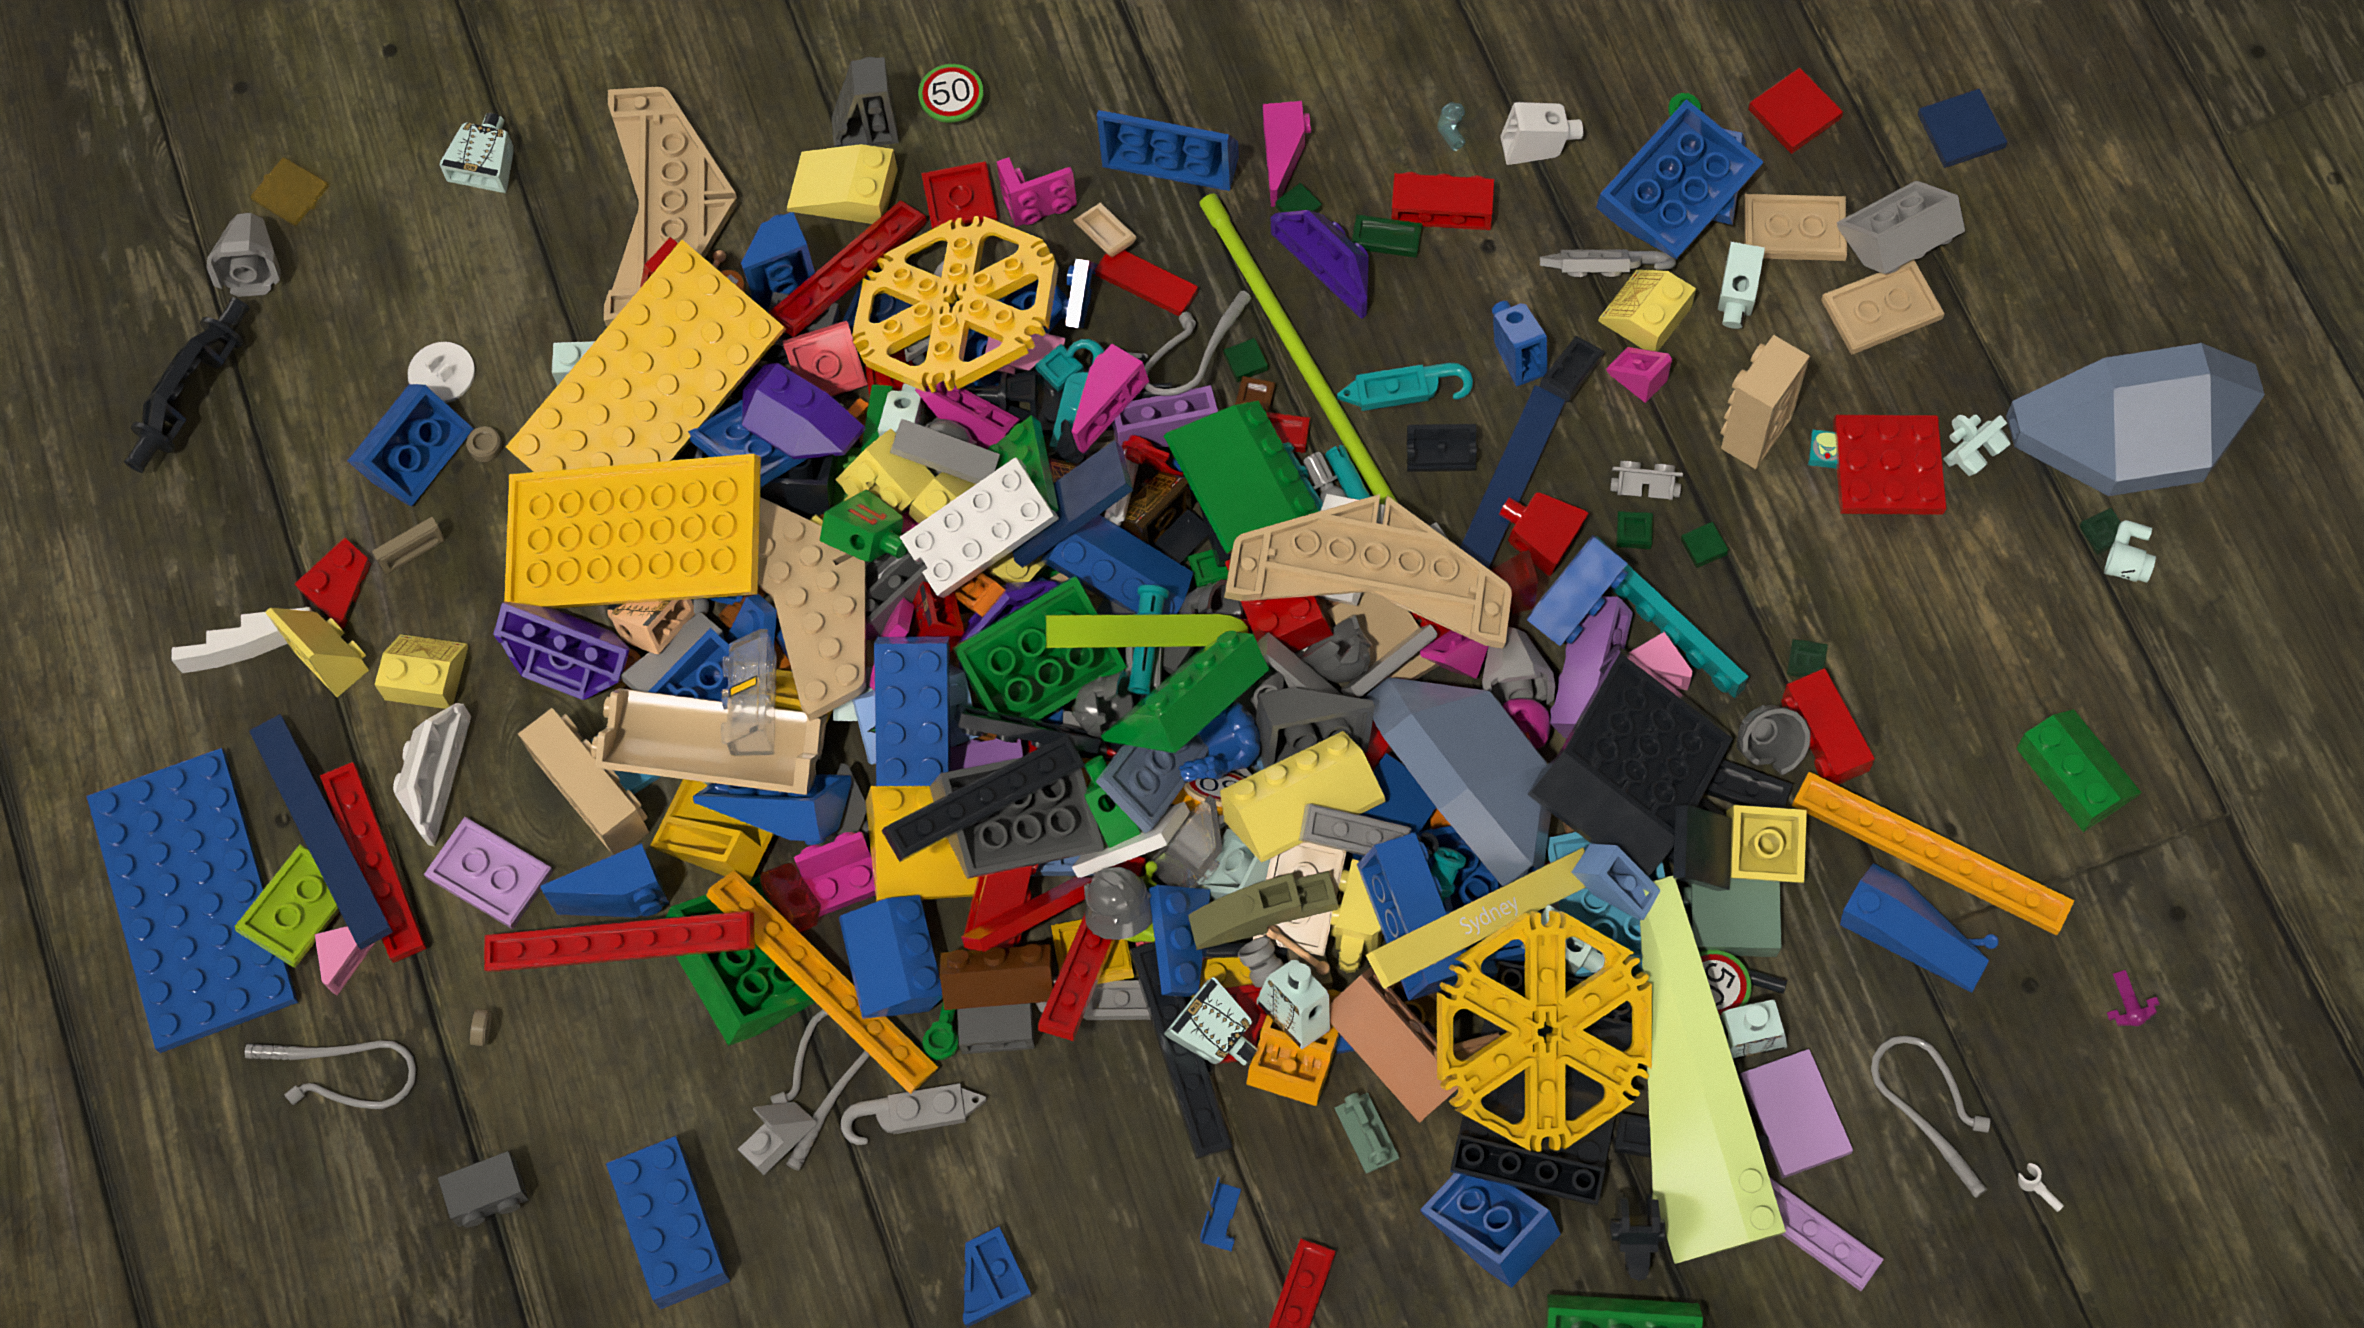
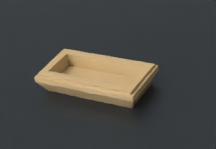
(1105, 230)

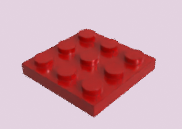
(1889, 464)

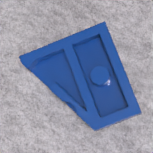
(753, 615)

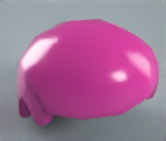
(1531, 718)

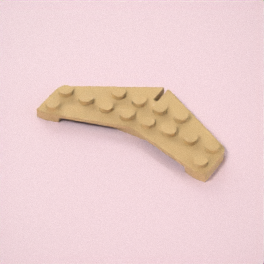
(675, 182)
(1395, 560)
(818, 607)

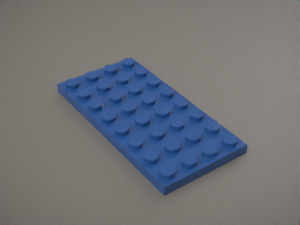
(180, 887)

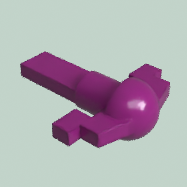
(2135, 1015)

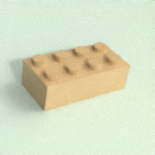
(1763, 400)
(591, 791)

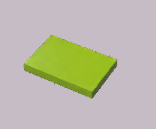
(290, 910)

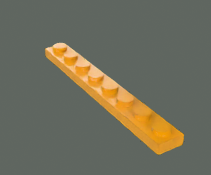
(1933, 853)
(824, 983)

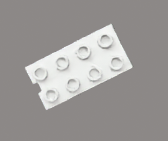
(979, 528)

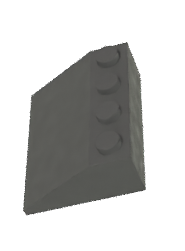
(1029, 832)

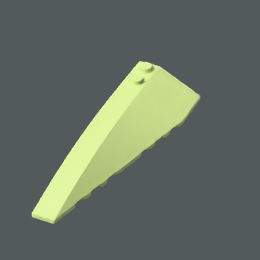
(1701, 1132)

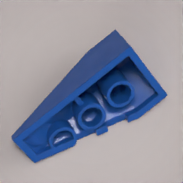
(698, 670)

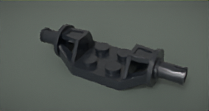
(1041, 395)
(157, 407)

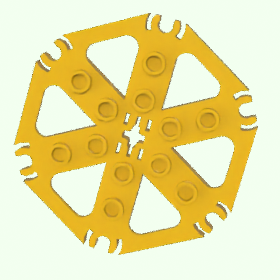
(975, 310)
(1567, 1044)

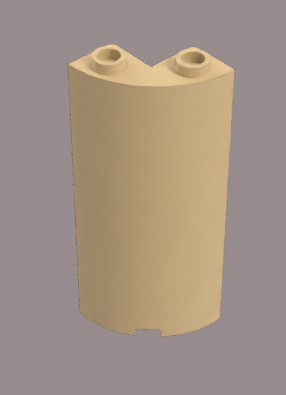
(683, 741)

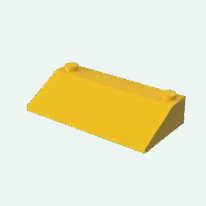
(709, 836)

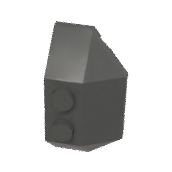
(886, 585)

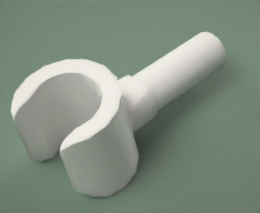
(2037, 1186)

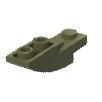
(1261, 905)

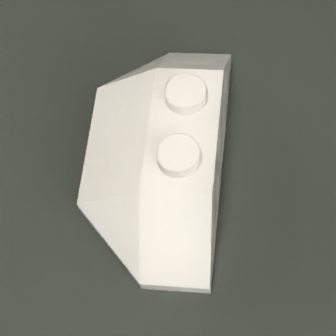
(431, 768)

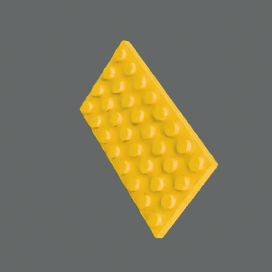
(651, 372)
(634, 532)

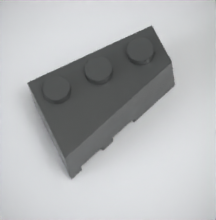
(865, 106)

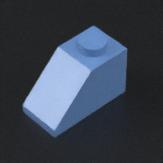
(1616, 879)

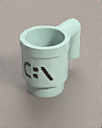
(2130, 561)

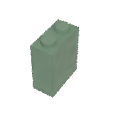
(1736, 919)

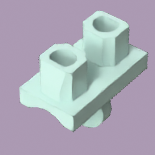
(1966, 453)

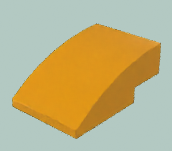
(1288, 1070)

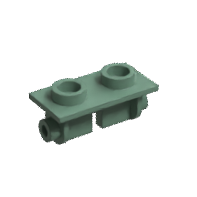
(1366, 1132)

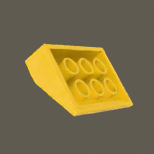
(930, 873)

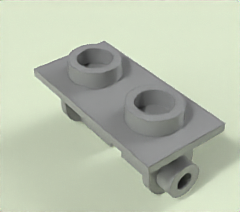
(1660, 480)

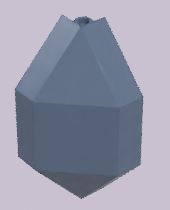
(2139, 417)
(1471, 767)

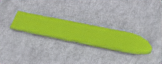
(1138, 630)

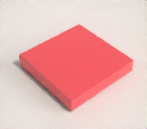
(827, 359)

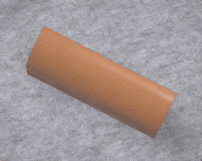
(1390, 1042)

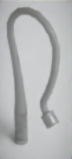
(1188, 324)
(294, 1053)
(1978, 1123)
(803, 1146)

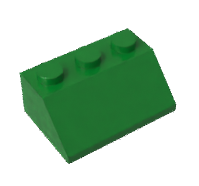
(2077, 768)

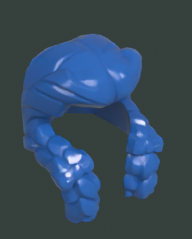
(1231, 745)

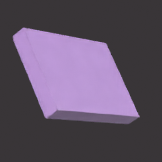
(488, 873)
(1796, 1113)

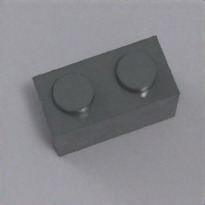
(996, 1028)
(483, 1190)

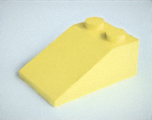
(844, 183)
(320, 647)

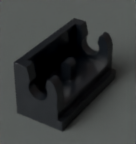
(1441, 447)

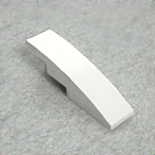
(231, 645)

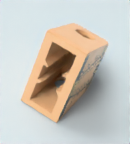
(650, 623)

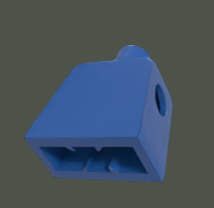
(1518, 330)

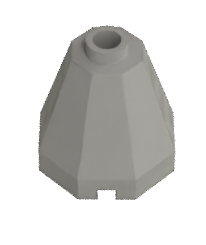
(244, 258)
(1518, 671)

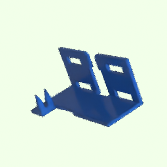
(1223, 1211)

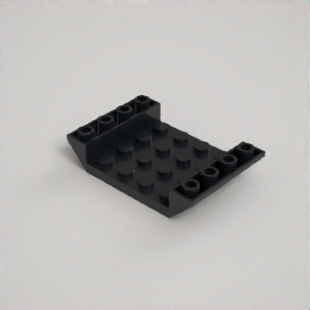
(1632, 762)
(1563, 1173)

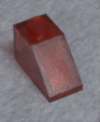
(1522, 579)

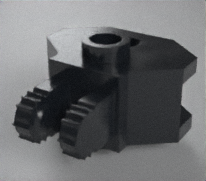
(1637, 1234)

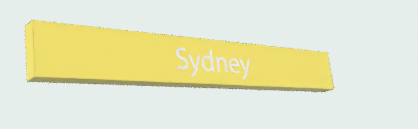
(1475, 921)

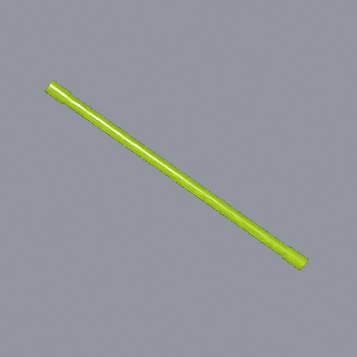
(1221, 222)

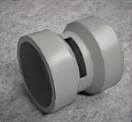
(1260, 959)

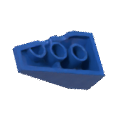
(783, 813)
(1904, 922)

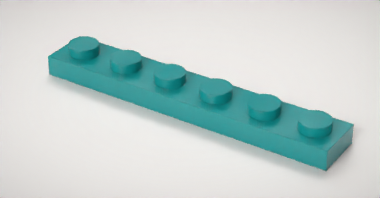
(1680, 631)

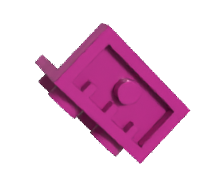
(1038, 197)
(838, 871)

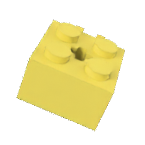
(885, 475)
(1354, 921)

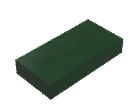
(1387, 235)

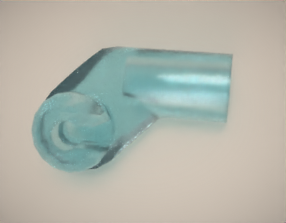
(1448, 120)

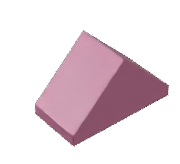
(1665, 661)
(338, 957)

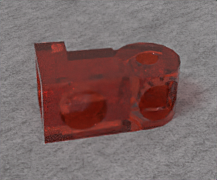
(791, 896)

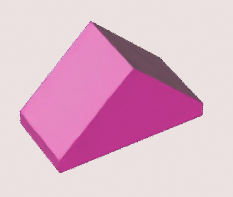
(1641, 371)
(1456, 654)

